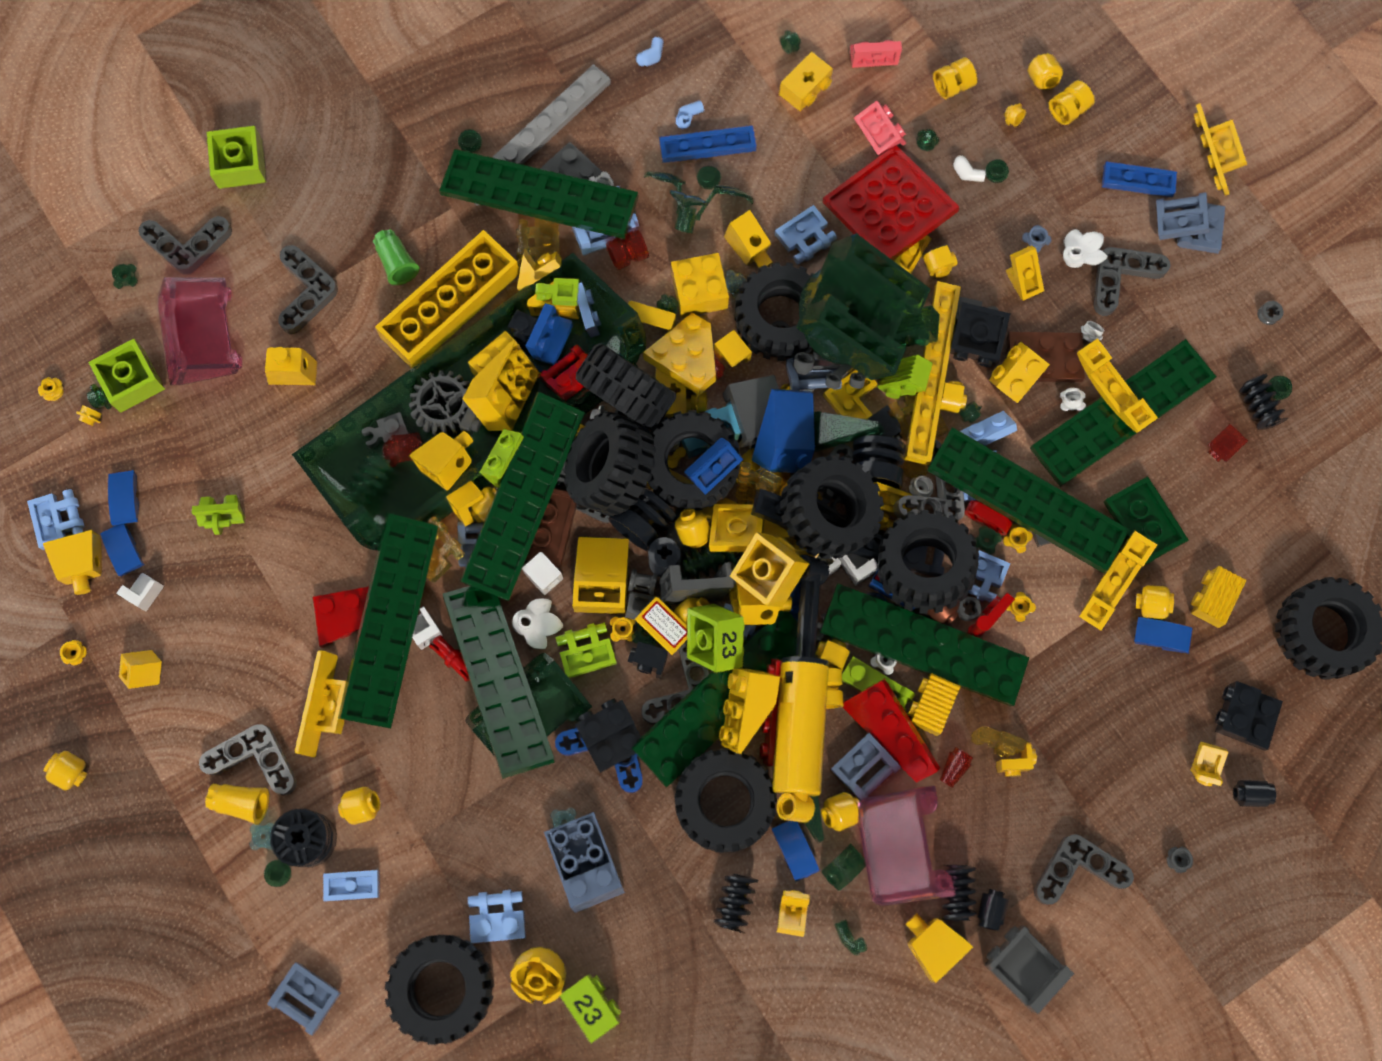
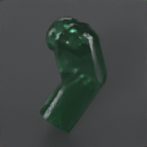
(847, 939)

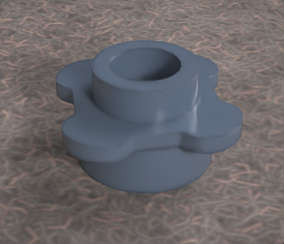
(1039, 232)

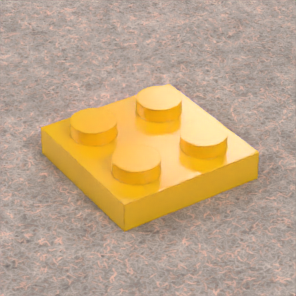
(733, 527)

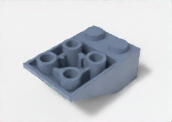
(584, 862)

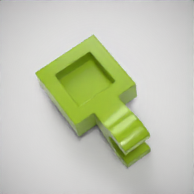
(562, 291)

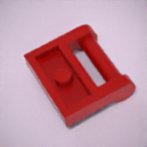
(565, 384)
(992, 613)

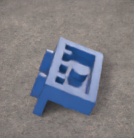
(549, 335)

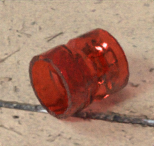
(627, 250)

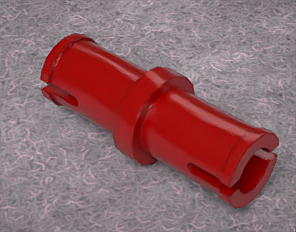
(451, 657)

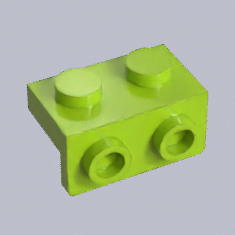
(501, 456)

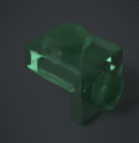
(844, 867)

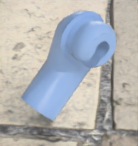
(651, 55)
(686, 113)

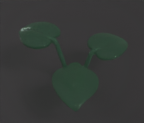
(686, 214)

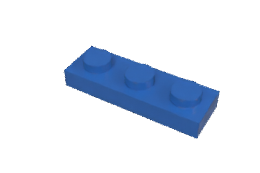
(1139, 179)

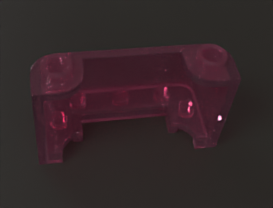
(196, 329)
(898, 847)

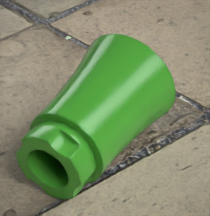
(395, 259)

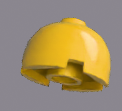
(538, 975)

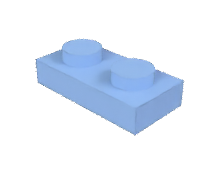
(590, 318)
(991, 428)
(351, 885)

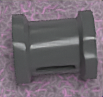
(643, 582)

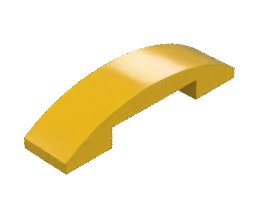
(1113, 388)
(1117, 580)

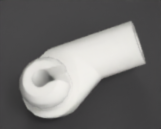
(966, 171)

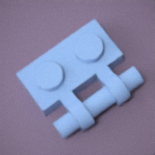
(800, 229)
(48, 520)
(990, 571)
(496, 926)

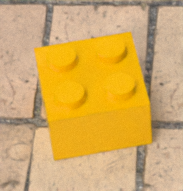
(699, 284)
(769, 570)

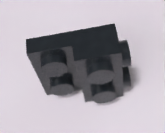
(979, 334)
(1248, 715)
(608, 734)

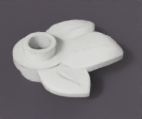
(1083, 248)
(540, 623)

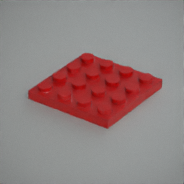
(891, 203)

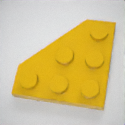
(686, 354)

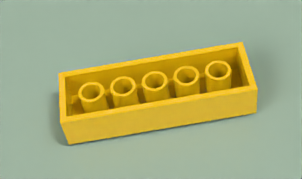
(448, 299)

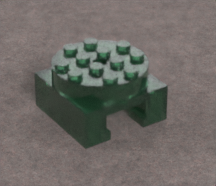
(857, 307)

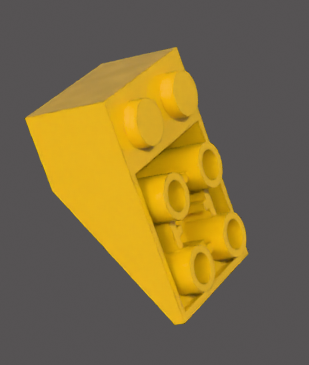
(502, 388)
(601, 575)
(748, 705)

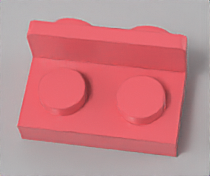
(875, 54)
(879, 127)

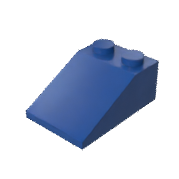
(786, 432)

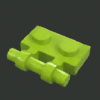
(587, 657)

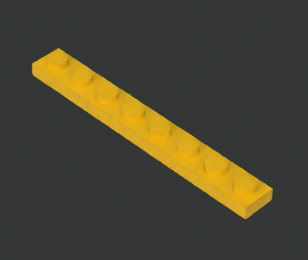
(928, 402)

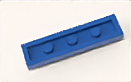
(707, 144)

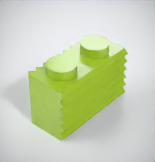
(910, 378)

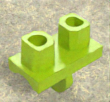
(218, 515)

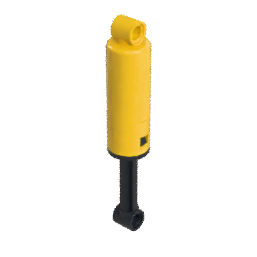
(802, 708)

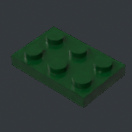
(1145, 512)

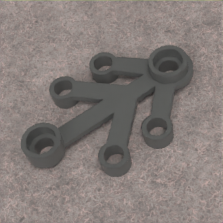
(806, 362)

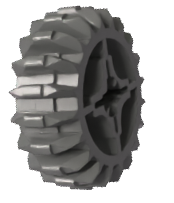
(435, 384)

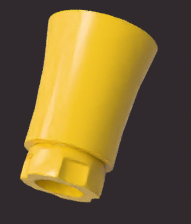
(238, 801)

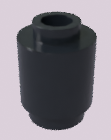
(1254, 793)
(992, 910)

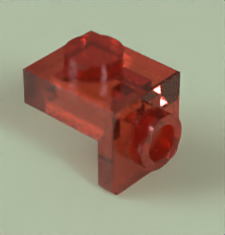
(1226, 444)
(400, 447)

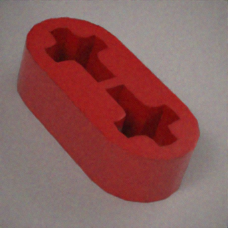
(988, 517)

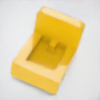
(1209, 764)
(1013, 767)
(793, 913)

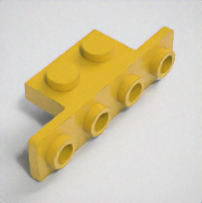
(1224, 147)
(321, 705)

